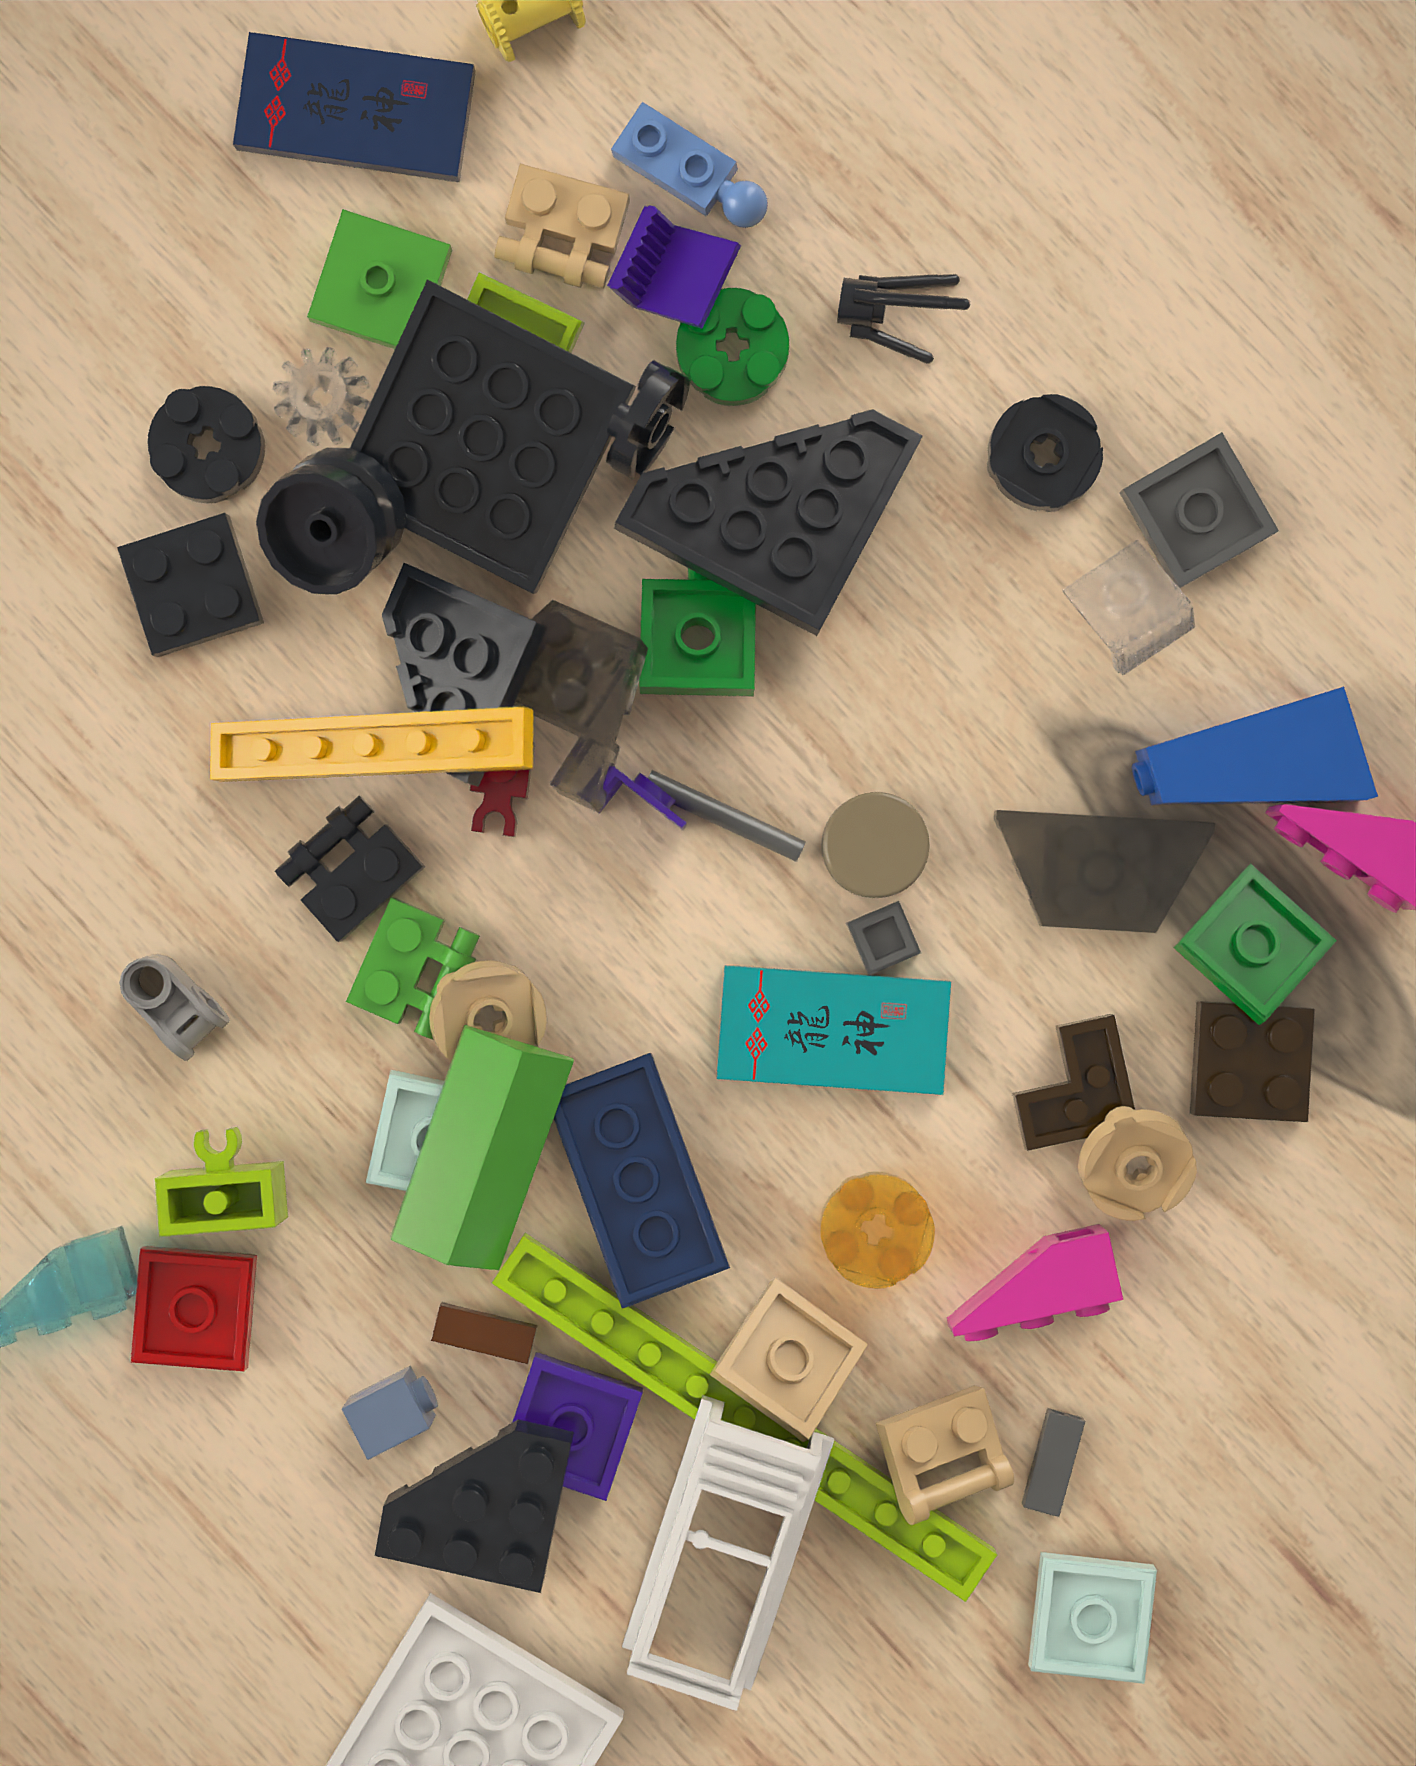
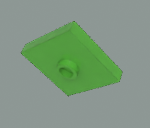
(375, 278)

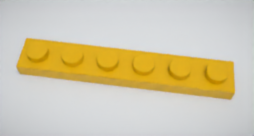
(373, 745)

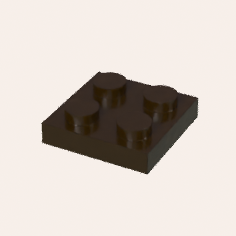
(1249, 1066)

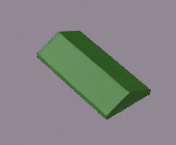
(481, 1150)

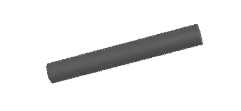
(730, 818)

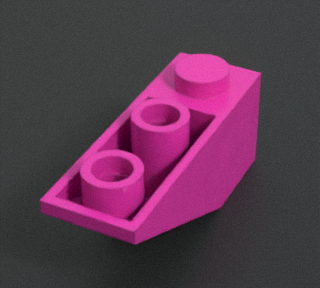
(1361, 845)
(1052, 1277)

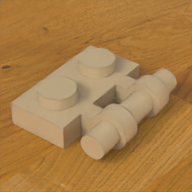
(567, 211)

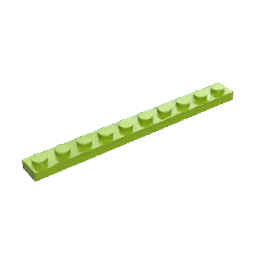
(682, 1377)

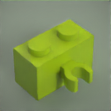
(221, 1193)

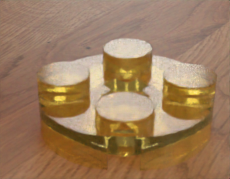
(894, 1257)

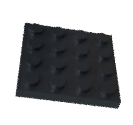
(488, 434)

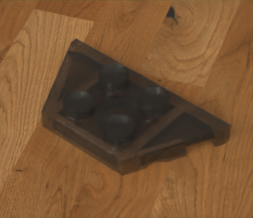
(1101, 867)

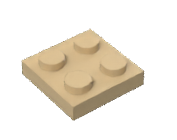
(789, 1359)

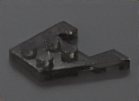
(584, 685)

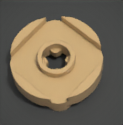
(483, 984)
(1129, 1135)

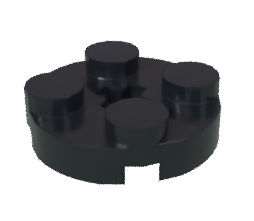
(644, 427)
(1077, 446)
(223, 472)

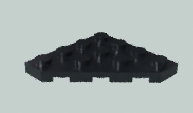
(777, 515)

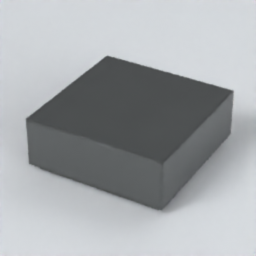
(883, 937)

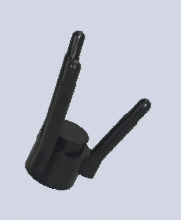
(865, 302)

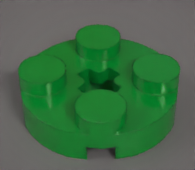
(758, 368)

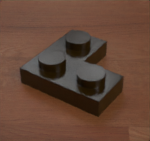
(1093, 1086)

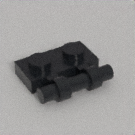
(361, 881)

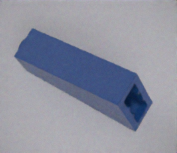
(1275, 756)

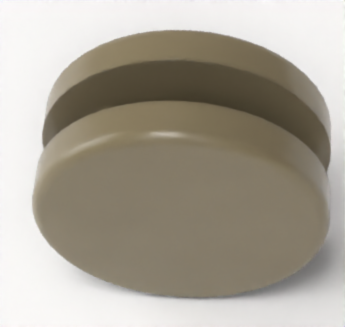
(875, 845)

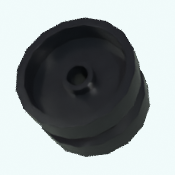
(331, 520)

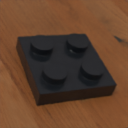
(190, 585)

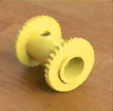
(524, 18)

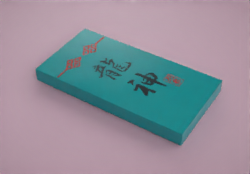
(833, 1030)

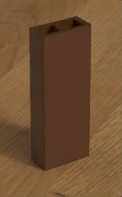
(484, 1333)

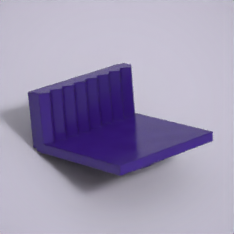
(672, 269)
(645, 789)

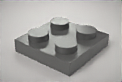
(1199, 511)

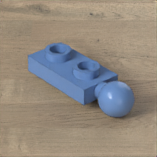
(688, 167)

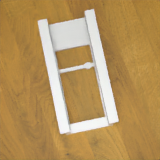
(750, 1471)

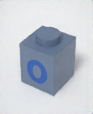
(391, 1411)

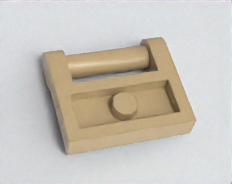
(936, 1436)

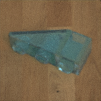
(74, 1278)

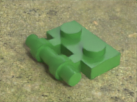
(398, 958)

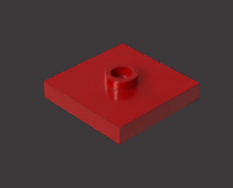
(193, 1308)

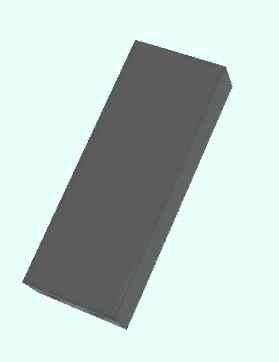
(1053, 1462)

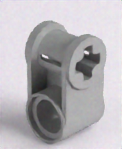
(174, 1006)

